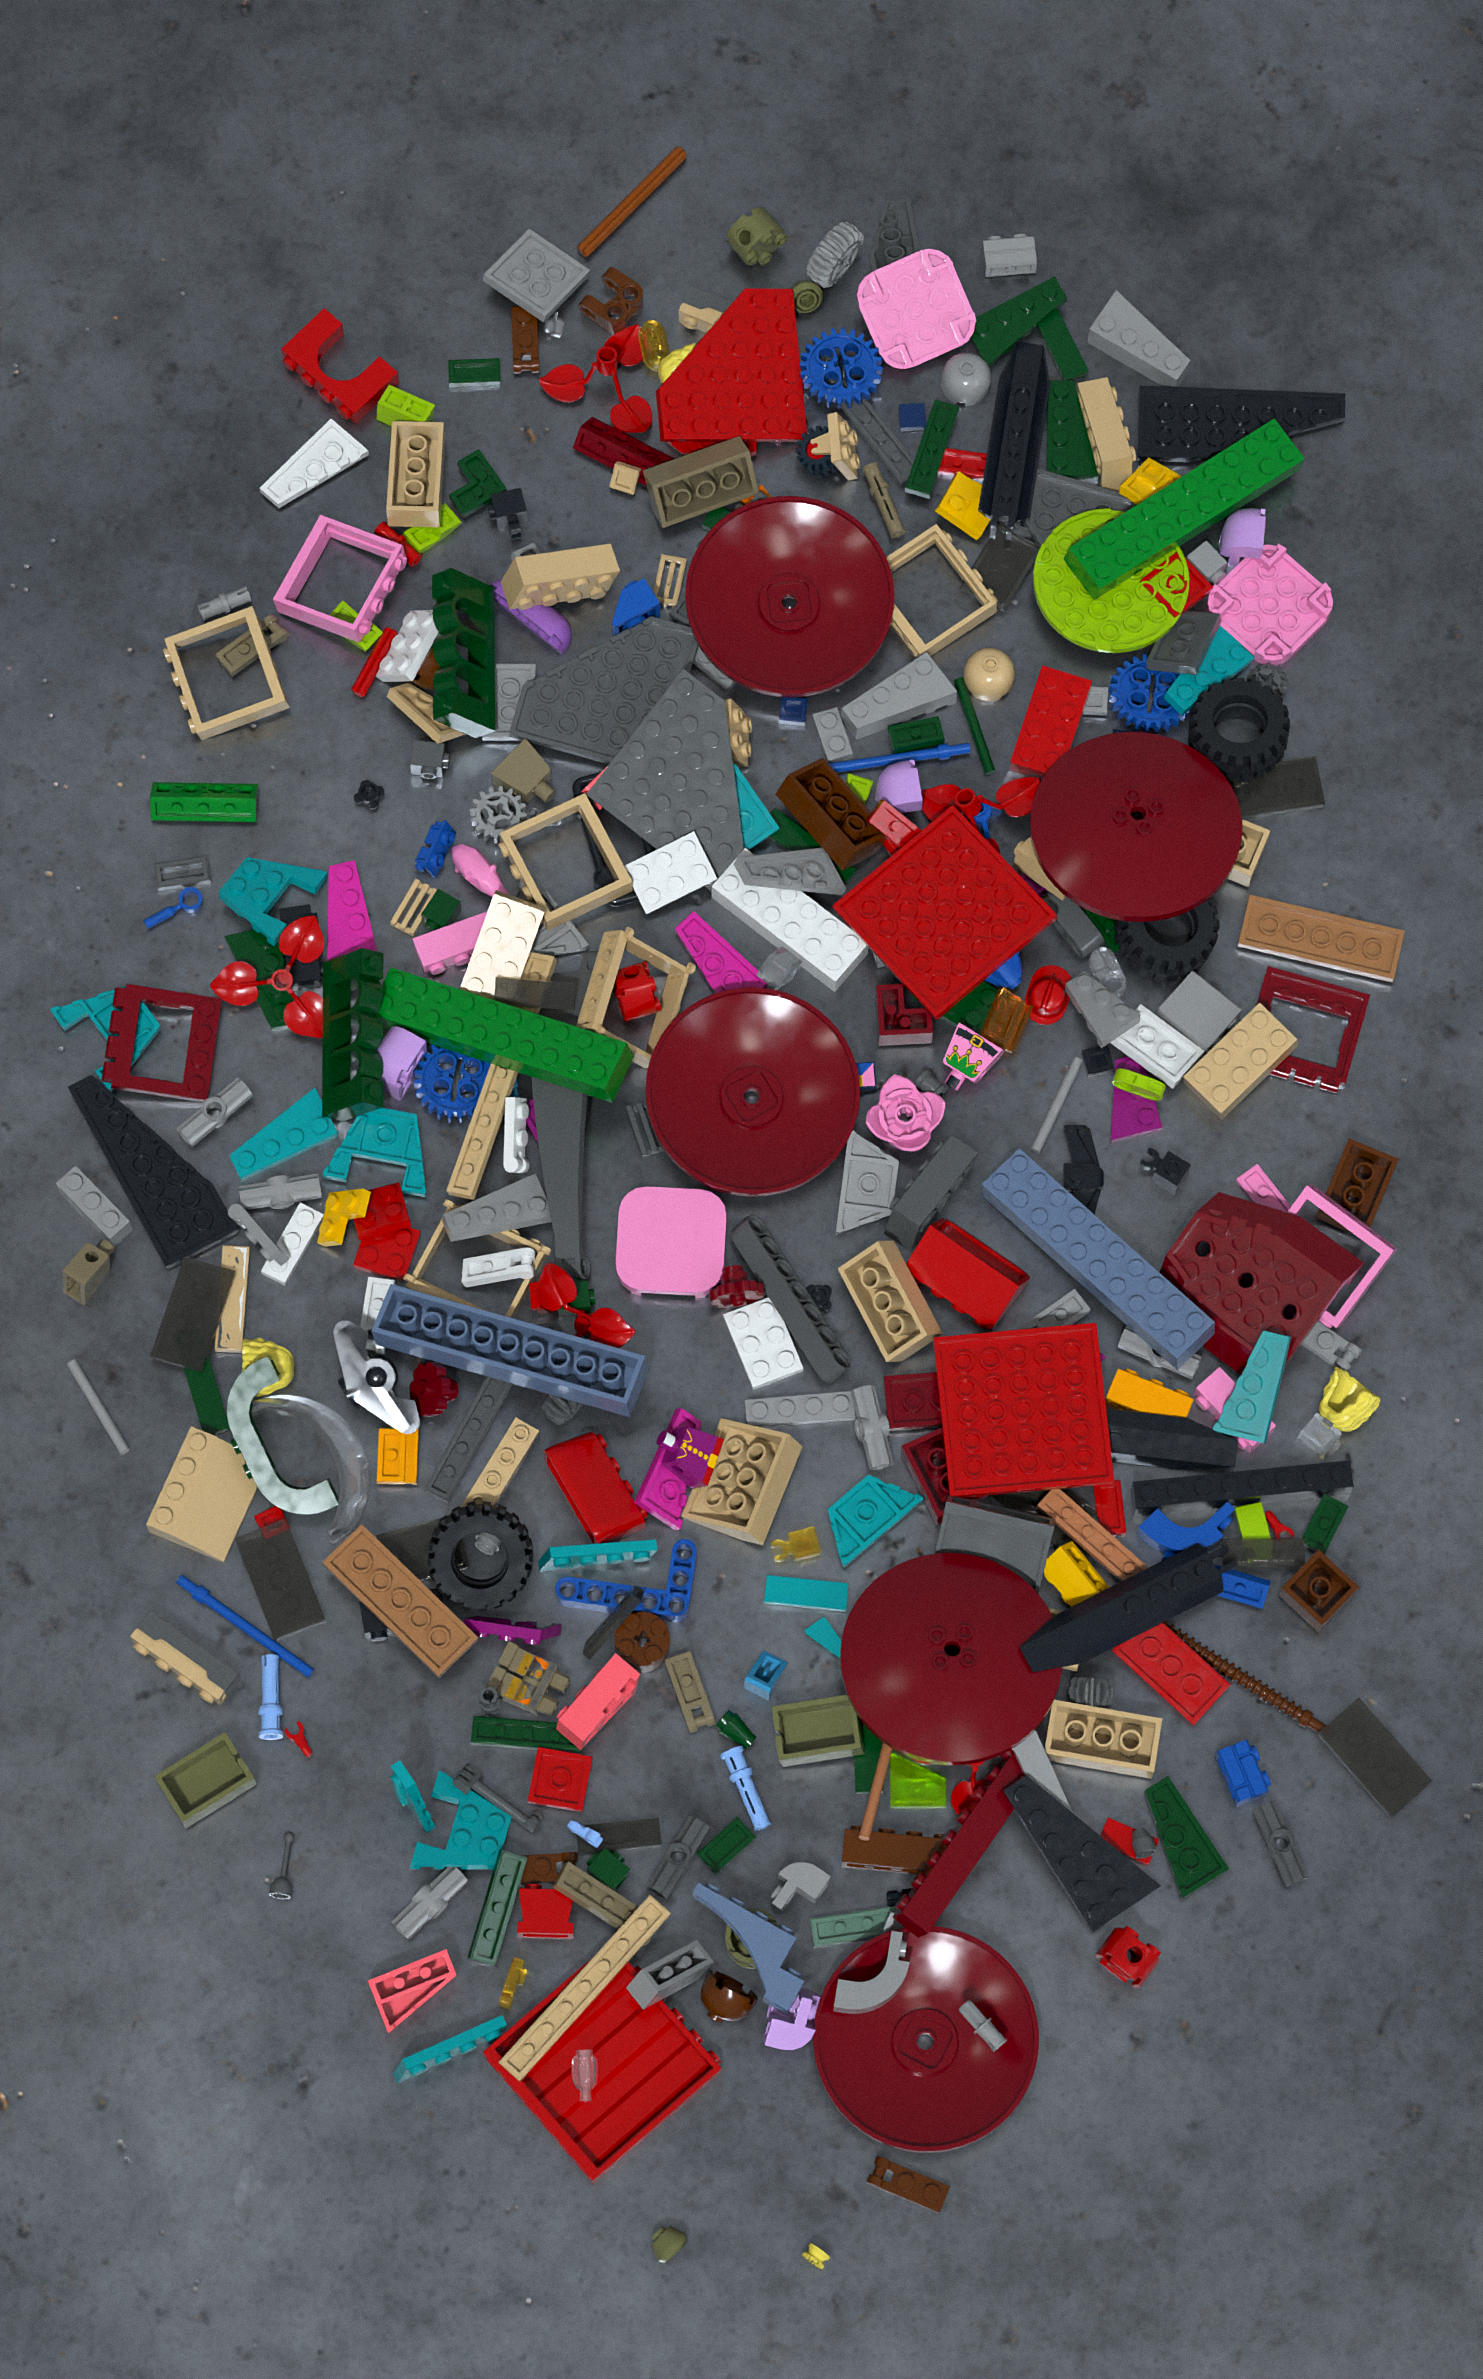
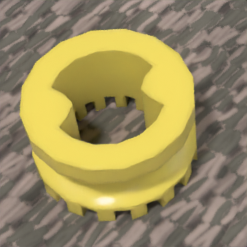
(816, 2255)

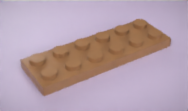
(1321, 938)
(400, 1601)

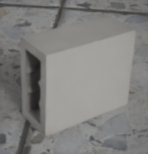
(1199, 1012)

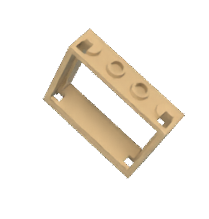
(972, 577)
(245, 715)
(552, 919)

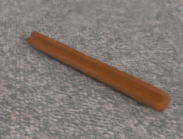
(631, 201)

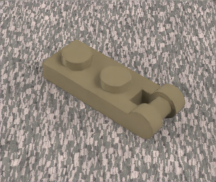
(243, 650)
(689, 1690)

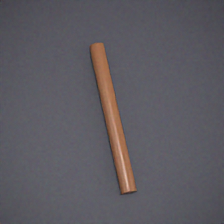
(875, 1792)

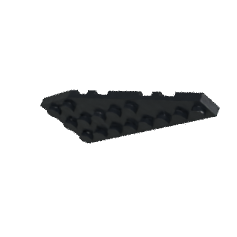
(1202, 422)
(166, 1192)

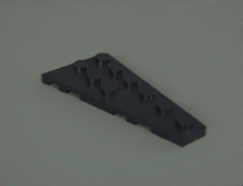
(1087, 1866)

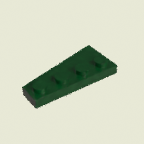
(1009, 322)
(1067, 436)
(265, 959)
(1185, 1843)

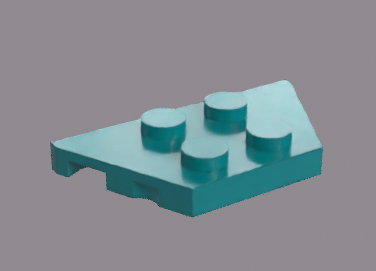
(867, 1515)

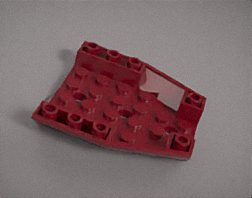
(1288, 1264)

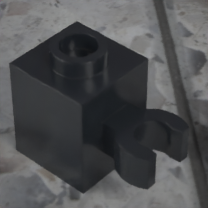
(508, 510)
(1168, 1172)

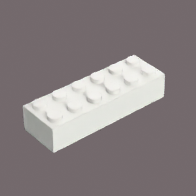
(795, 922)

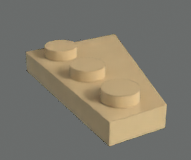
(419, 709)

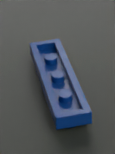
(1240, 1586)

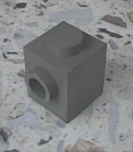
(428, 759)

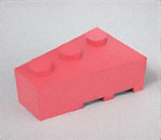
(598, 1701)
(410, 1986)

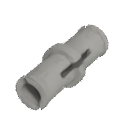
(224, 603)

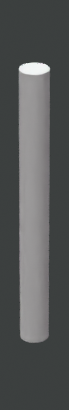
(1056, 1105)
(98, 1407)

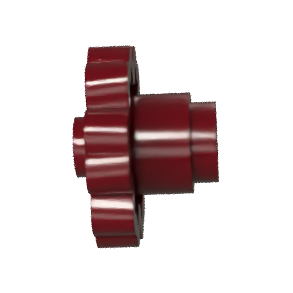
(735, 1289)
(432, 1389)

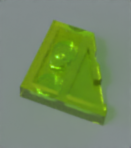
(915, 1786)

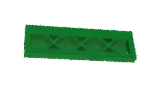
(207, 803)

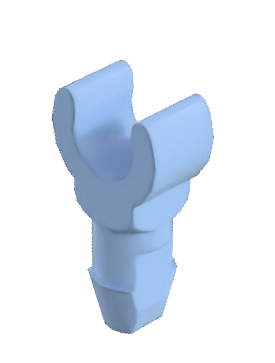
(585, 1833)

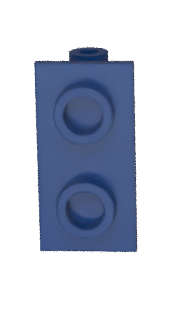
(440, 838)

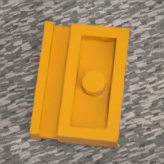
(397, 1457)

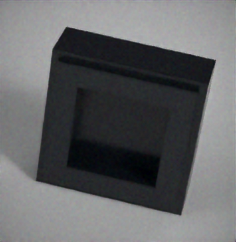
(1097, 1061)

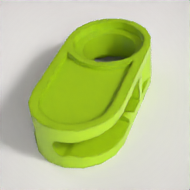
(1138, 1084)

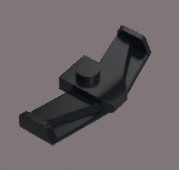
(1084, 1173)

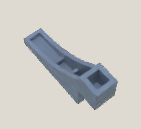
(766, 1944)

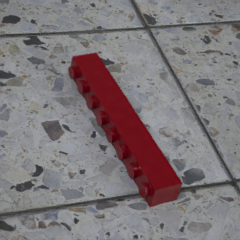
(960, 1850)

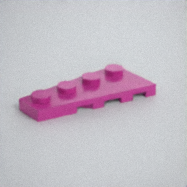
(347, 913)
(661, 1490)

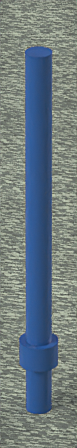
(942, 752)
(202, 1595)

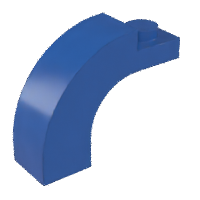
(1165, 1535)

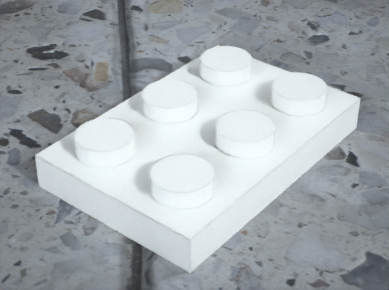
(408, 647)
(670, 872)
(1159, 1048)
(762, 1343)

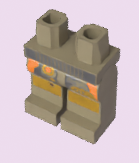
(527, 1680)

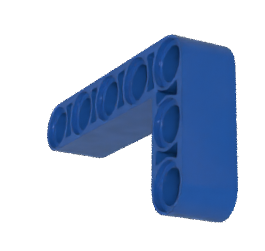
(663, 1597)

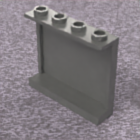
(997, 1534)

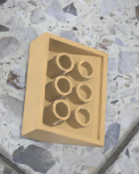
(745, 1482)
(203, 1496)

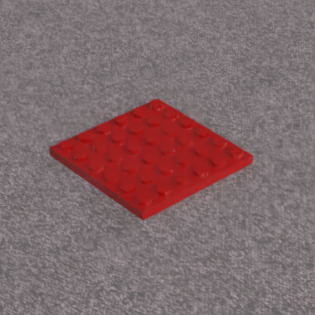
(944, 912)
(1023, 1410)

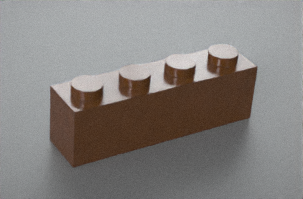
(888, 1850)

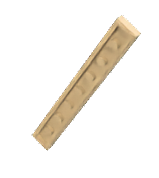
(584, 1988)

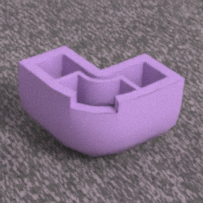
(1243, 535)
(900, 787)
(400, 1056)
(794, 2029)

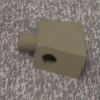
(525, 774)
(87, 1271)

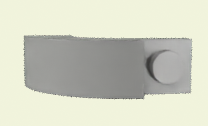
(872, 1994)

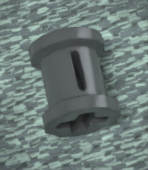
(929, 1083)

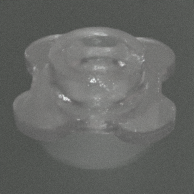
(554, 326)

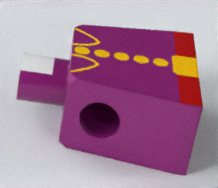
(690, 1454)

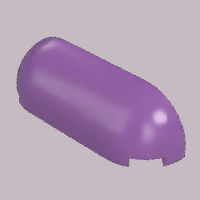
(541, 619)

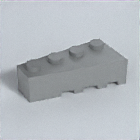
(1137, 343)
(905, 694)

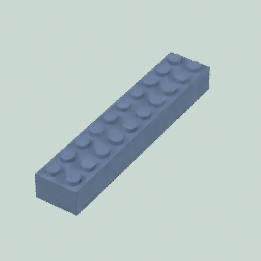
(1098, 1259)
(510, 1350)

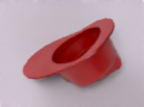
(1048, 994)

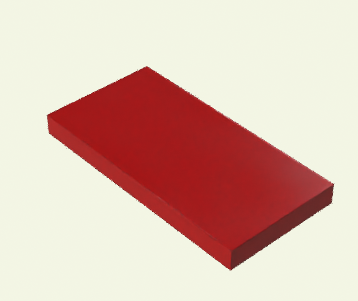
(1173, 1671)

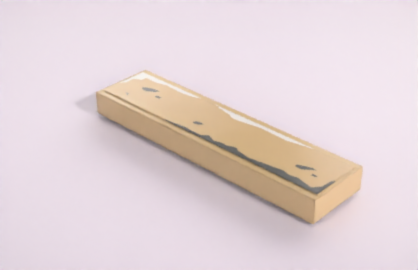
(231, 1327)

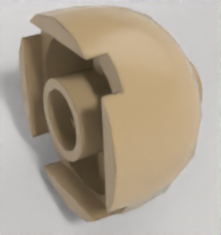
(989, 674)

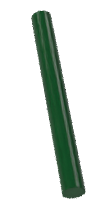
(974, 726)

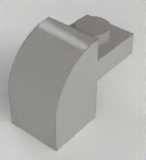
(799, 1878)

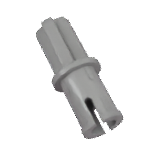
(982, 2026)

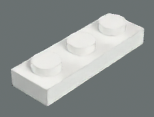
(294, 1242)

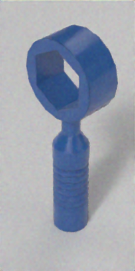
(170, 911)

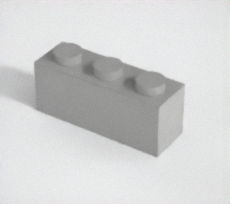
(94, 1206)
(669, 1974)

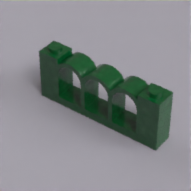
(476, 711)
(364, 1093)

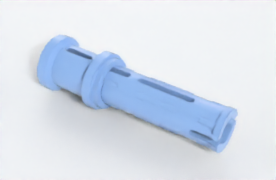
(270, 1709)
(741, 1775)

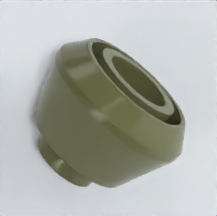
(806, 296)
(668, 2243)

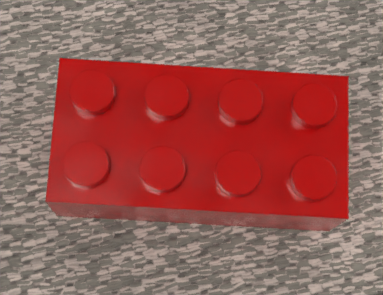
(1050, 721)

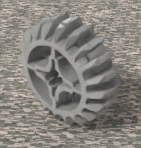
(835, 254)

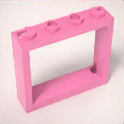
(306, 560)
(1362, 1231)

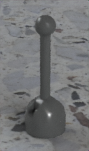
(281, 1886)

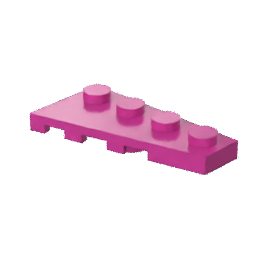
(715, 957)

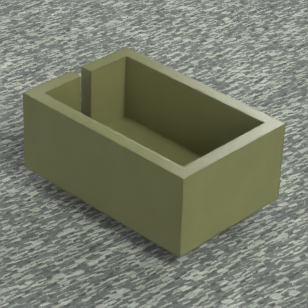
(817, 1731)
(205, 1780)

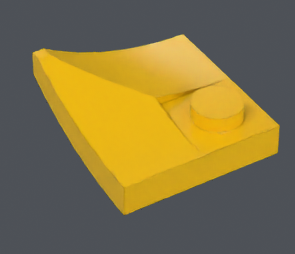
(1147, 481)
(961, 506)

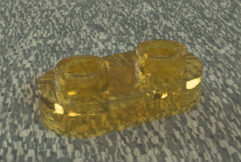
(652, 343)

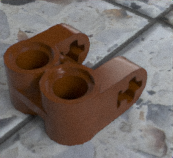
(601, 313)

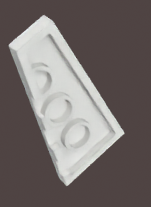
(315, 462)

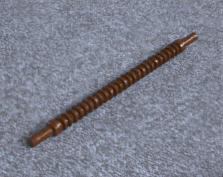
(1304, 1717)

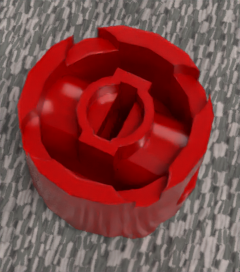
(636, 992)
(1114, 1959)

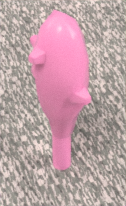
(477, 869)

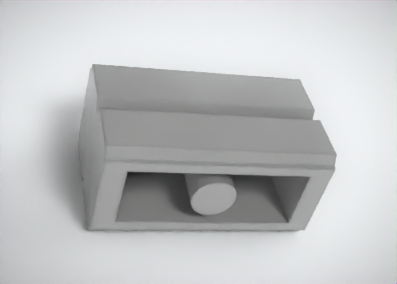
(1009, 255)

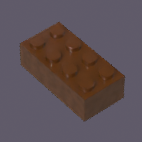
(831, 813)

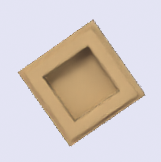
(625, 477)

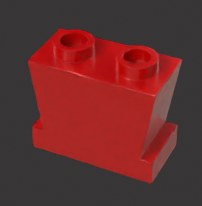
(545, 1913)

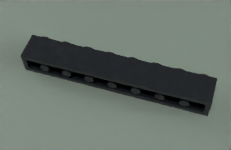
(1242, 1487)

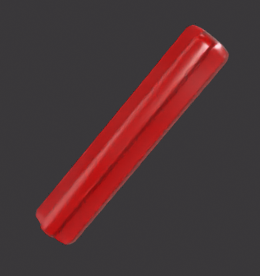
(372, 664)

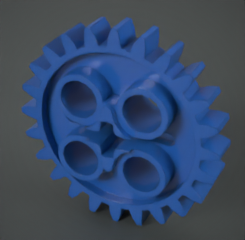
(865, 364)
(1126, 690)
(432, 1077)

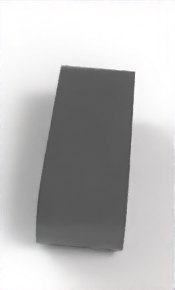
(1074, 925)

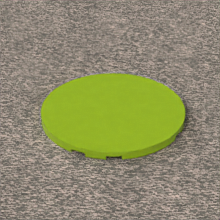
(1122, 617)

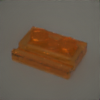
(1006, 1020)

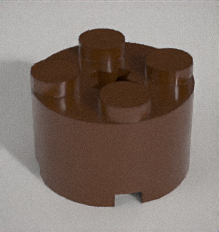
(653, 1652)

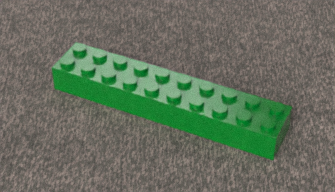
(1183, 509)
(505, 1035)

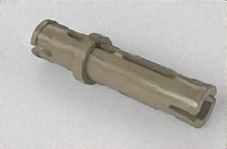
(873, 474)

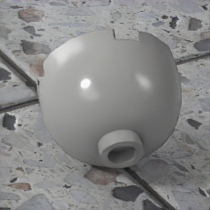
(966, 379)

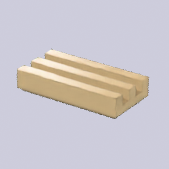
(673, 559)
(425, 888)

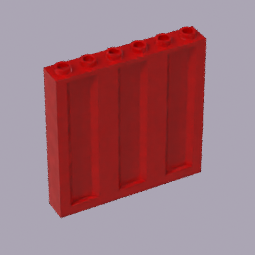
(644, 2074)

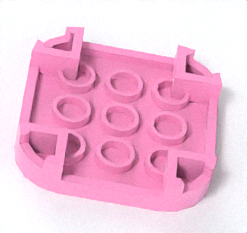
(915, 309)
(1271, 605)
(670, 1241)

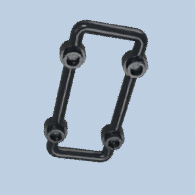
(602, 875)

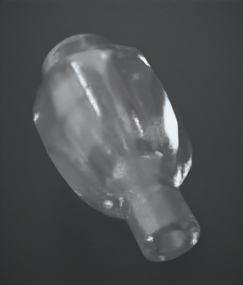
(584, 2072)

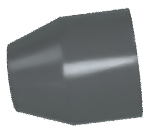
(1143, 1844)

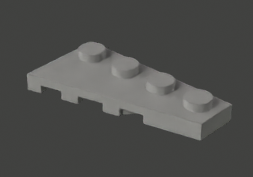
(792, 870)
(506, 1209)

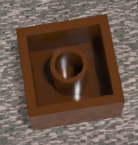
(1318, 1591)

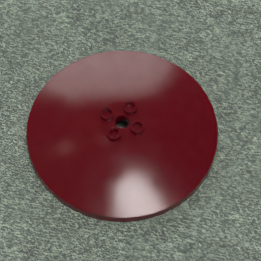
(800, 553)
(1126, 864)
(760, 1045)
(938, 1703)
(937, 2094)

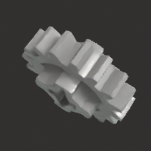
(494, 804)

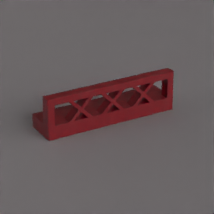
(602, 444)

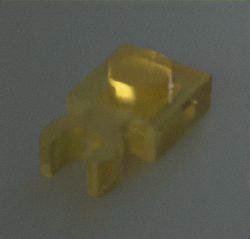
(801, 1544)
(515, 1977)

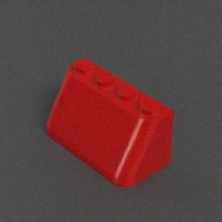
(966, 1273)
(595, 1488)

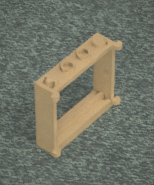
(604, 977)
(510, 1236)

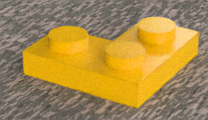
(338, 1209)

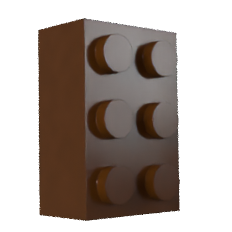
(1359, 1182)

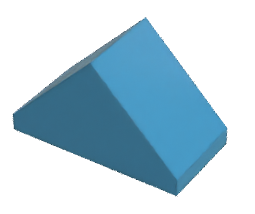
(765, 1675)

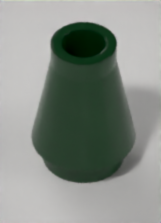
(735, 1729)

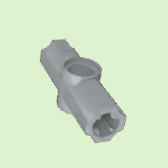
(227, 1100)
(280, 1191)
(1134, 1344)
(872, 1427)
(429, 1902)

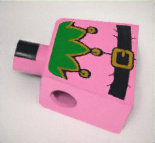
(969, 1057)

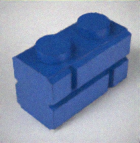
(1242, 1772)

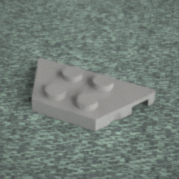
(558, 940)
(866, 1184)

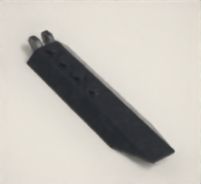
(1015, 438)
(1167, 1441)
(1127, 1609)

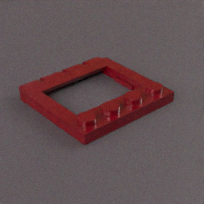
(1322, 997)
(200, 1044)

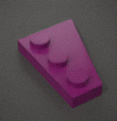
(1132, 1113)
(526, 1630)

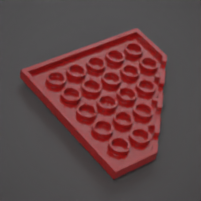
(739, 377)

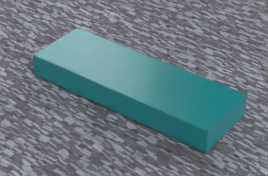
(806, 1593)

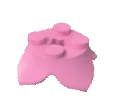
(900, 1097)

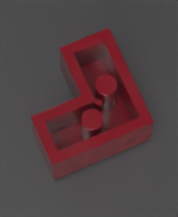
(899, 1024)

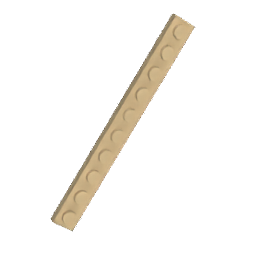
(491, 1103)

